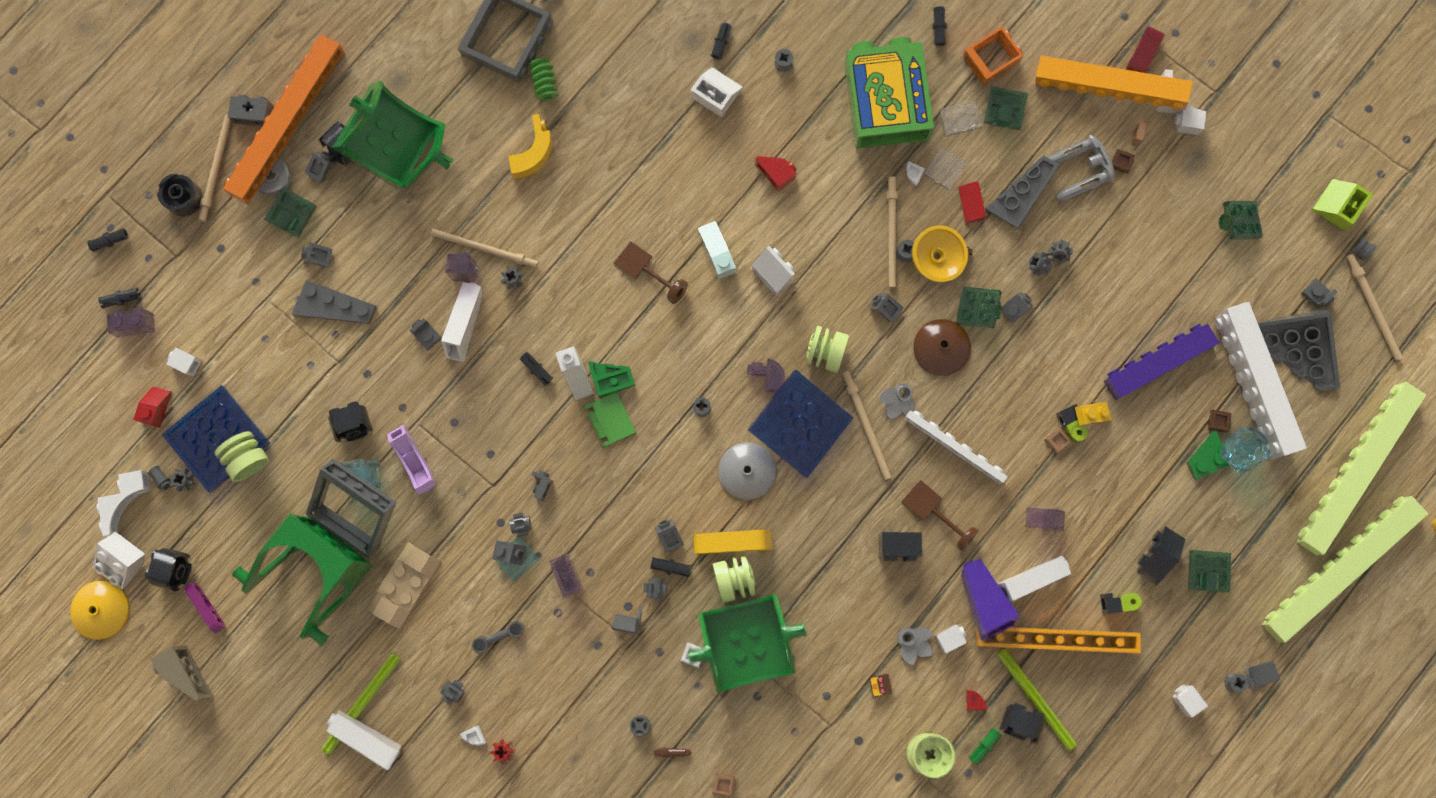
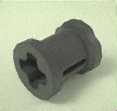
(697, 402)
(1231, 679)

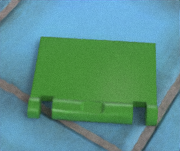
(610, 419)

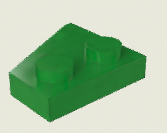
(610, 378)
(1207, 457)

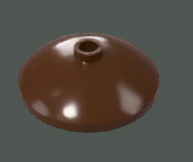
(935, 358)

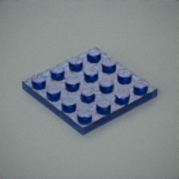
(800, 423)
(205, 429)

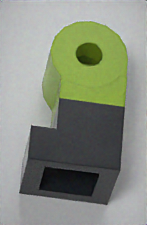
(1070, 424)
(1127, 602)

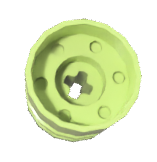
(827, 349)
(241, 456)
(734, 579)
(940, 749)

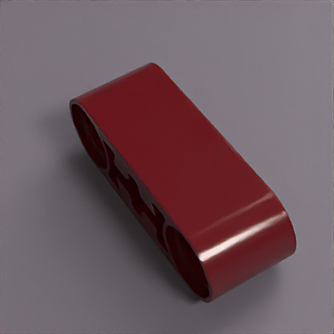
(1145, 50)

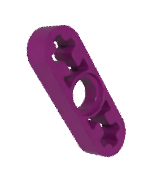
(204, 607)

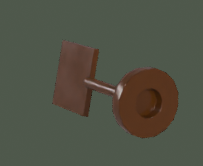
(635, 259)
(923, 501)

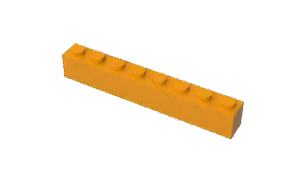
(1113, 82)
(1064, 640)

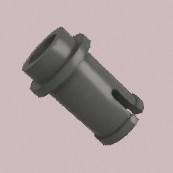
(159, 477)

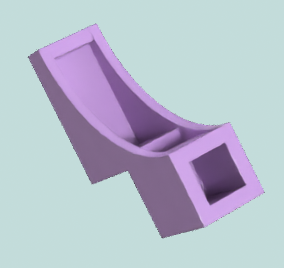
(411, 458)

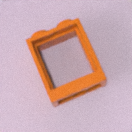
(977, 65)

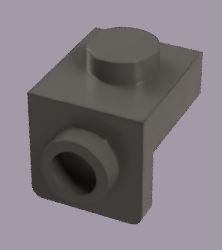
(1017, 306)
(509, 552)

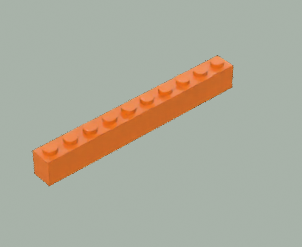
(283, 120)

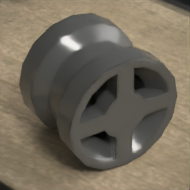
(785, 64)
(1363, 248)
(905, 254)
(636, 725)

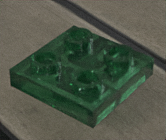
(1005, 108)
(290, 212)
(1241, 220)
(979, 307)
(1209, 571)

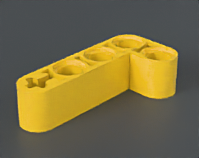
(733, 541)

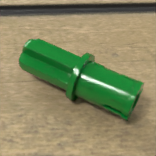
(985, 746)

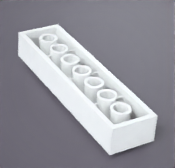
(1259, 380)

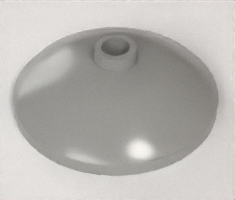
(747, 485)

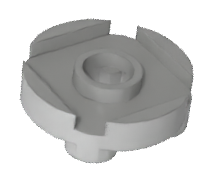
(280, 181)

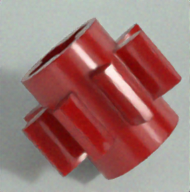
(498, 756)

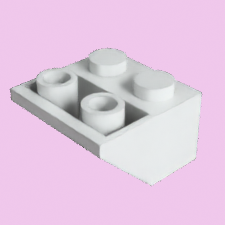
(715, 91)
(774, 271)
(117, 560)

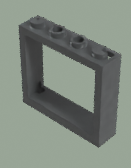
(529, 54)
(359, 490)

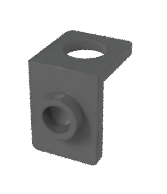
(627, 623)
(1262, 674)

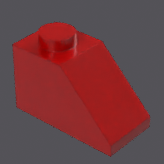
(777, 171)
(153, 407)

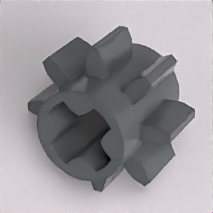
(1060, 251)
(1040, 263)
(511, 273)
(177, 478)
(520, 524)
(655, 588)
(452, 692)

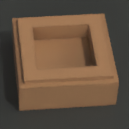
(1139, 132)
(1058, 440)
(723, 785)

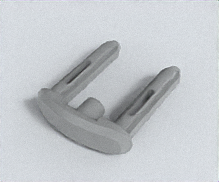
(1100, 158)

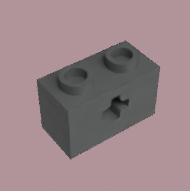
(249, 110)

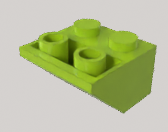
(1342, 203)

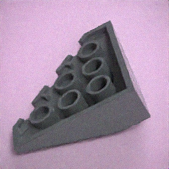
(1305, 345)

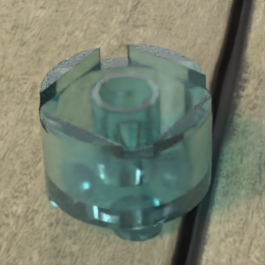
(1245, 449)
(367, 471)

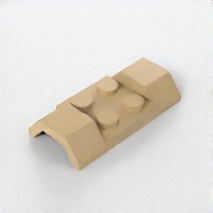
(403, 585)

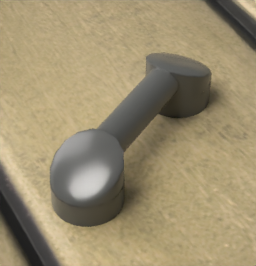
(481, 643)

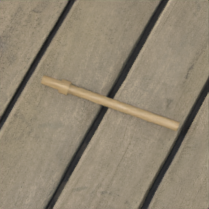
(892, 196)
(206, 202)
(518, 258)
(1358, 273)
(853, 390)

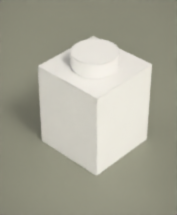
(183, 362)
(951, 638)
(1189, 700)

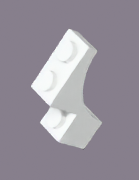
(1187, 121)
(112, 506)

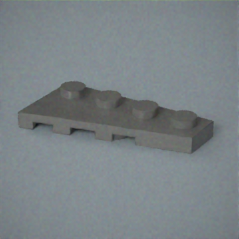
(1020, 197)
(325, 303)

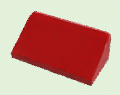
(972, 202)

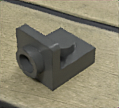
(319, 165)
(316, 255)
(1318, 294)
(886, 306)
(425, 333)
(542, 488)
(669, 535)

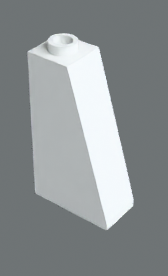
(462, 322)
(574, 372)
(1035, 578)
(363, 739)

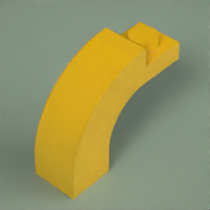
(534, 158)

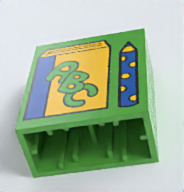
(888, 93)

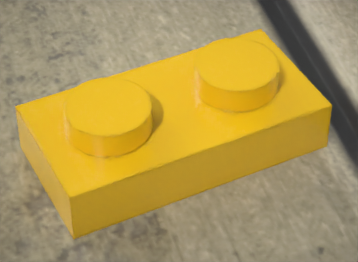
(1093, 413)

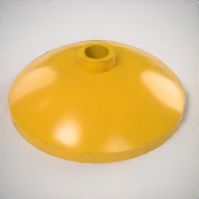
(950, 249)
(110, 614)

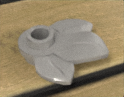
(895, 403)
(917, 645)

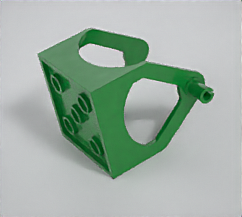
(390, 137)
(333, 556)
(746, 643)

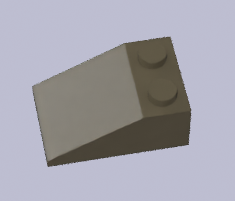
(181, 671)

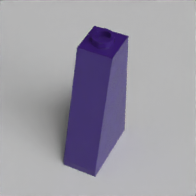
(987, 601)

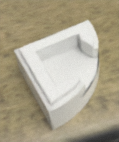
(914, 172)
(474, 736)

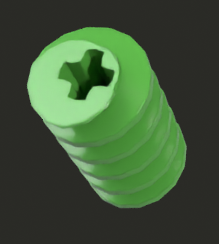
(543, 79)

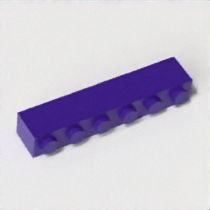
(1160, 362)

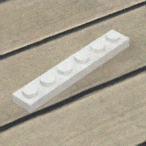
(962, 451)

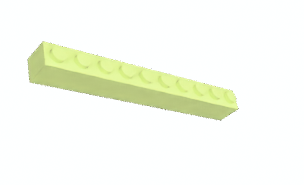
(1361, 468)
(1344, 569)

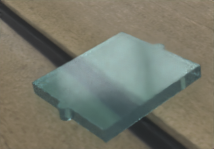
(515, 570)

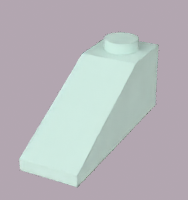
(717, 250)

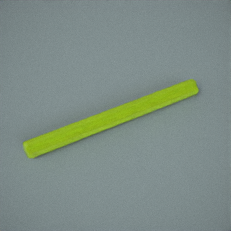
(365, 697)
(1036, 699)

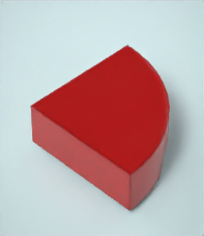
(974, 701)

